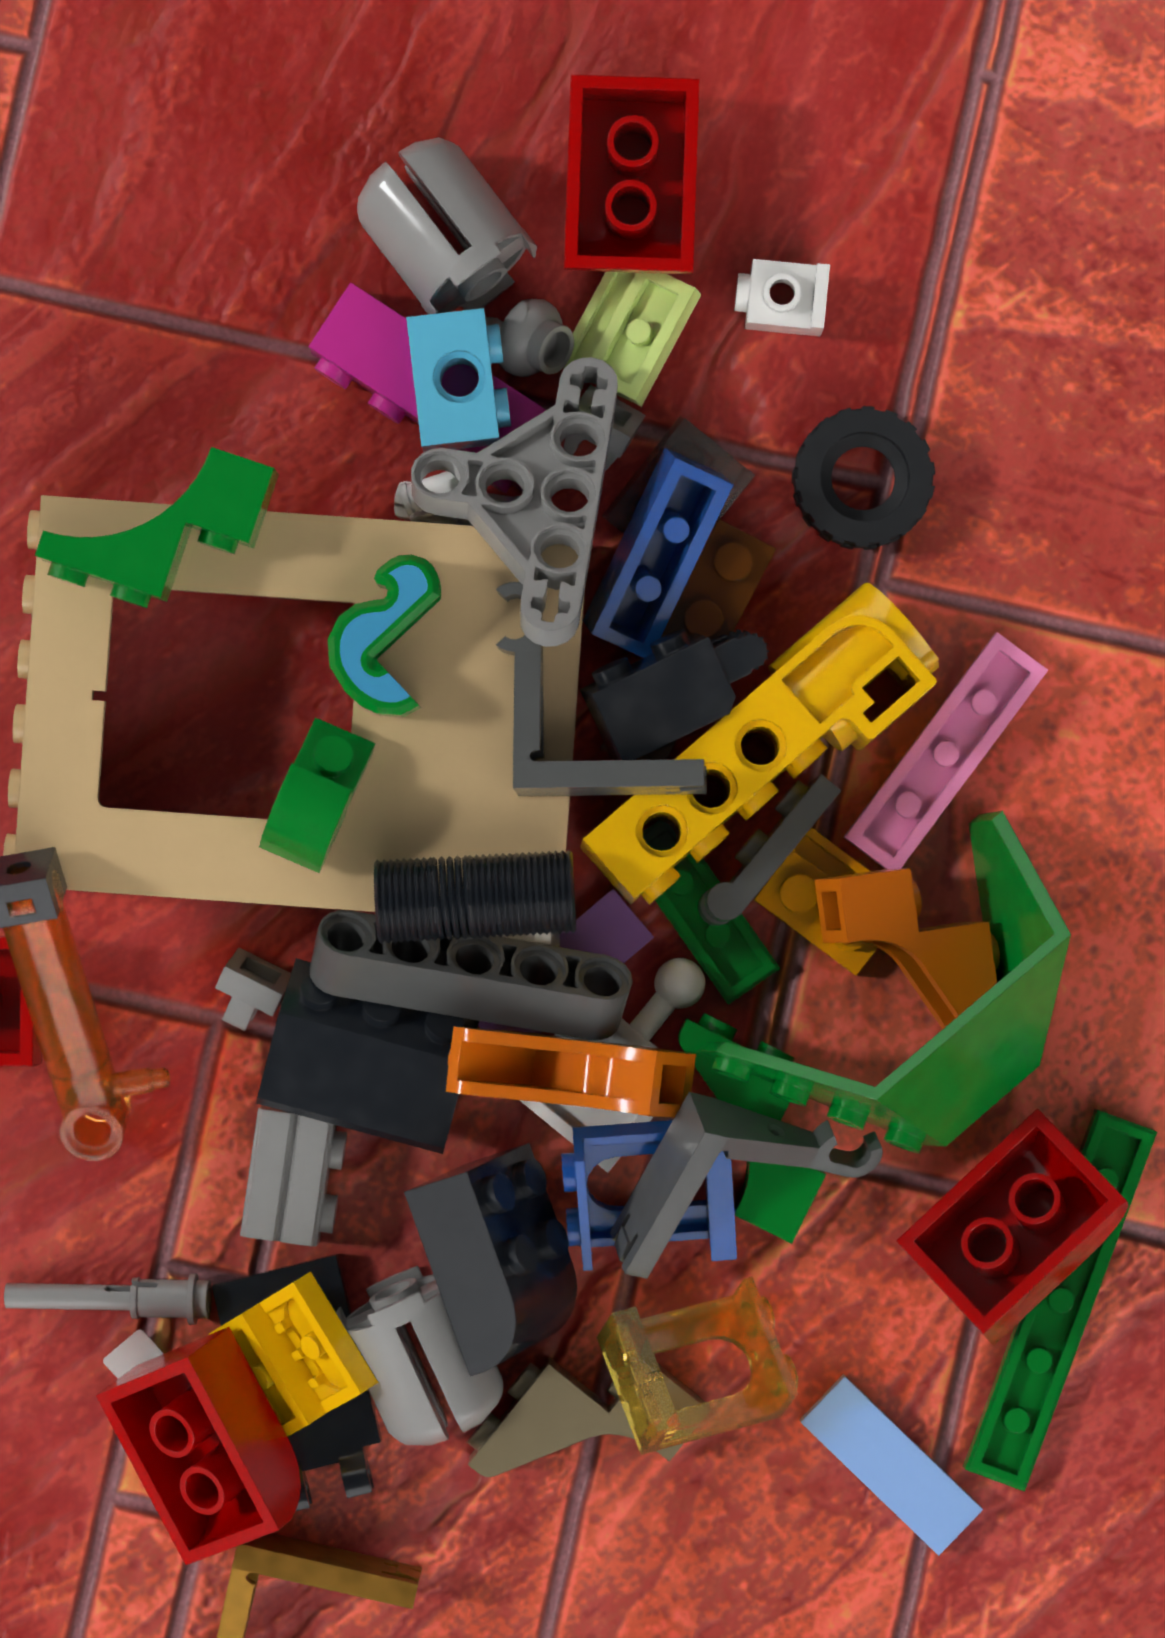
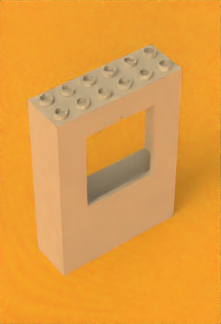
(434, 776)

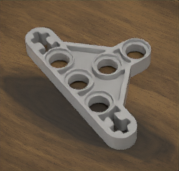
(530, 524)

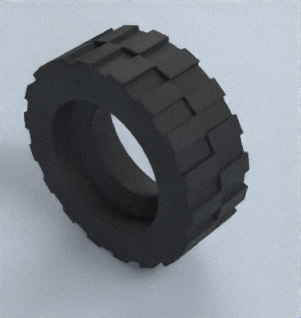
(897, 443)

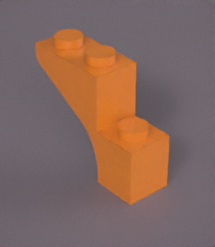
(943, 963)
(569, 1071)

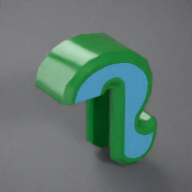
(374, 626)

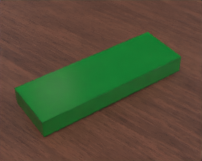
(727, 953)

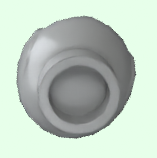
(534, 339)

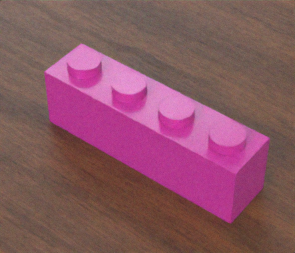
(371, 347)

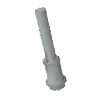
(143, 1298)

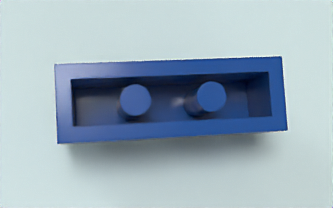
(657, 553)

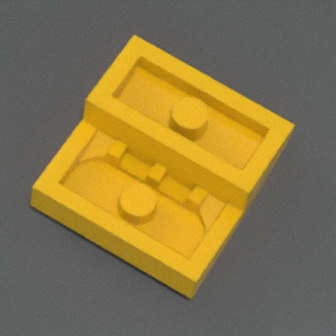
(301, 1353)

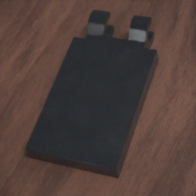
(342, 1431)

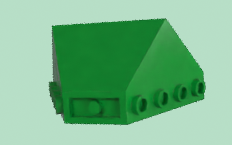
(981, 1050)

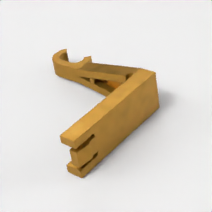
(312, 1566)

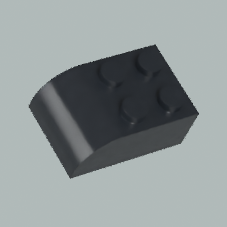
(496, 1255)

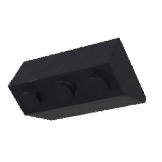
(361, 1064)

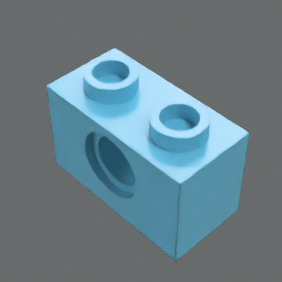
(435, 346)

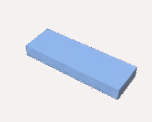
(891, 1464)

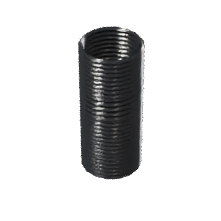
(494, 899)

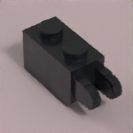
(670, 690)

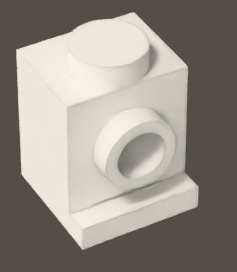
(802, 315)

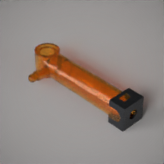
(64, 1008)

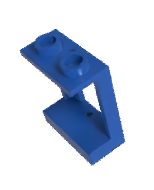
(592, 1220)

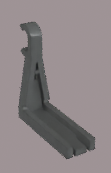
(577, 777)
(690, 1148)

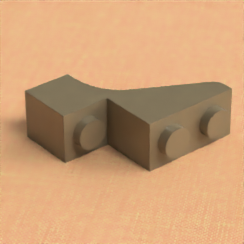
(554, 1413)

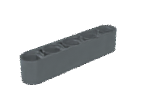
(473, 978)

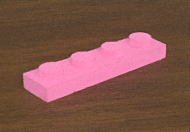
(945, 753)

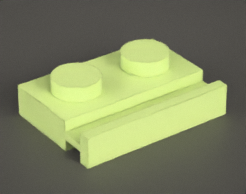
(634, 327)

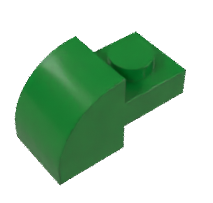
(316, 795)

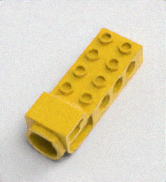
(808, 697)

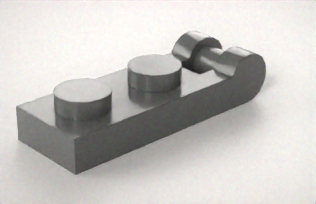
(765, 853)

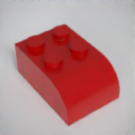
(631, 174)
(1015, 1226)
(205, 1445)

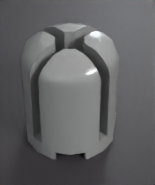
(469, 210)
(403, 1387)

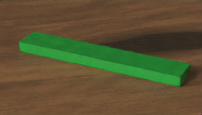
(1050, 1334)

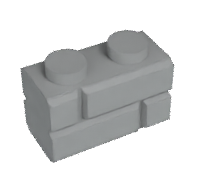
(291, 1177)

